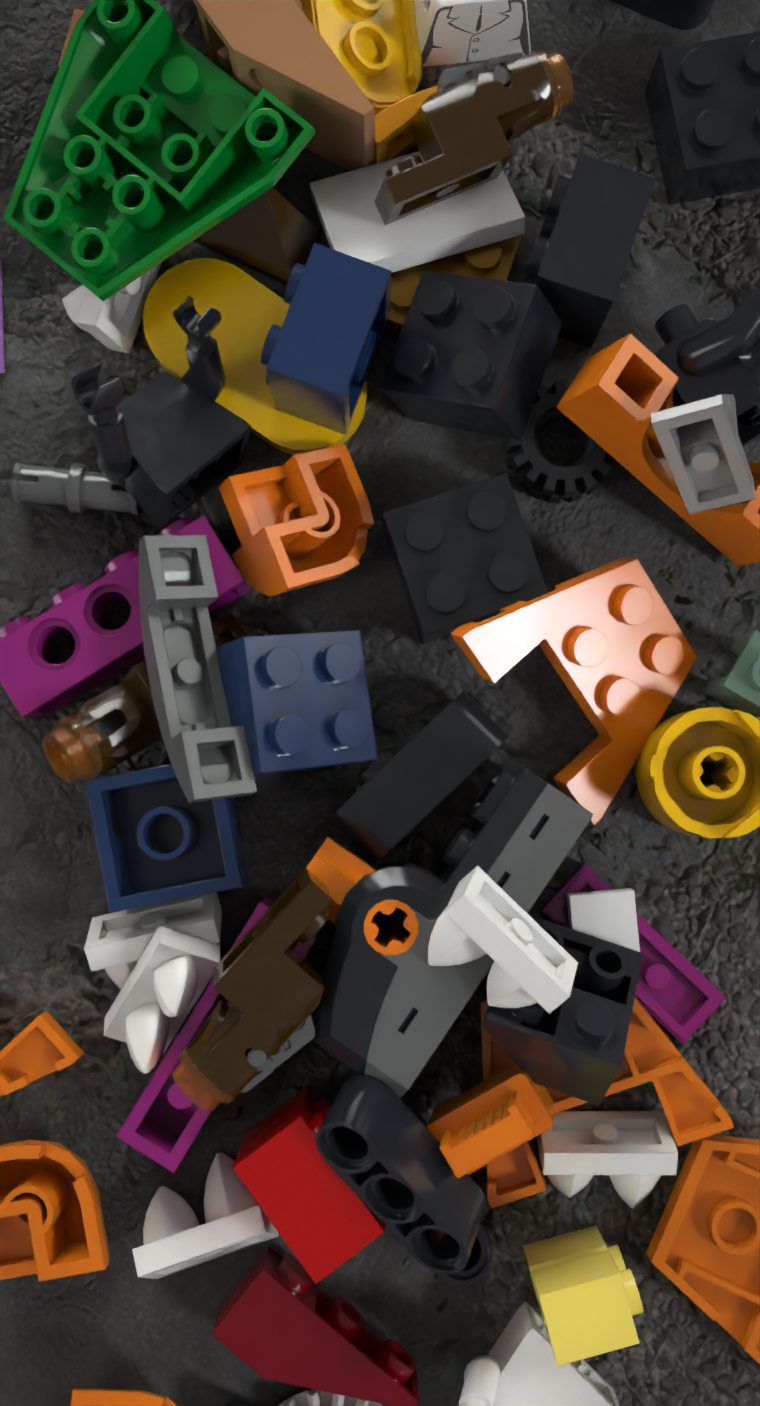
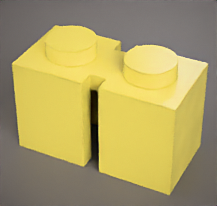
(583, 1294)

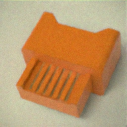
(491, 1119)

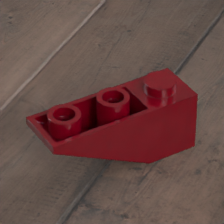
(308, 1340)

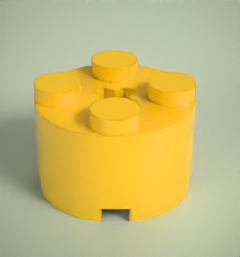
(671, 772)

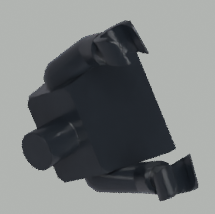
(711, 359)
(171, 435)

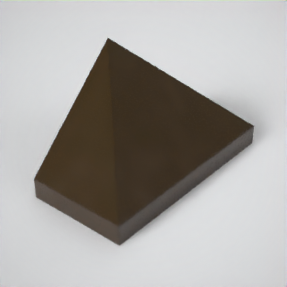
(265, 236)

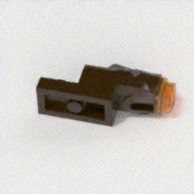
(469, 127)
(114, 722)
(269, 1001)

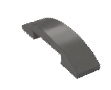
(185, 669)

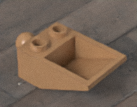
(282, 51)

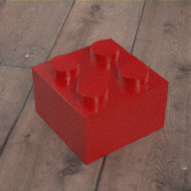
(300, 1190)

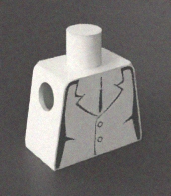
(470, 30)

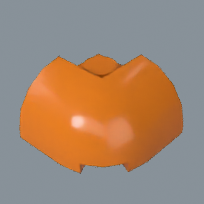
(299, 520)
(49, 1213)

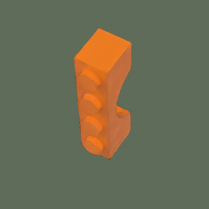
(614, 407)

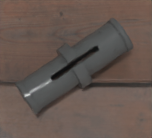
(72, 487)

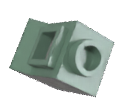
(742, 684)

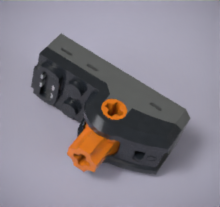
(380, 995)

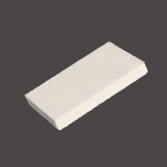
(444, 229)

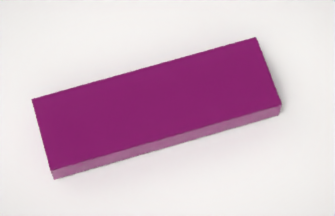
(666, 981)

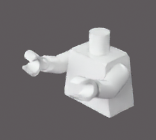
(525, 1372)

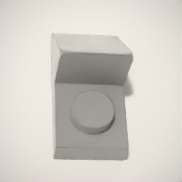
(705, 453)

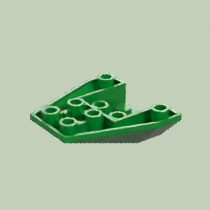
(143, 148)

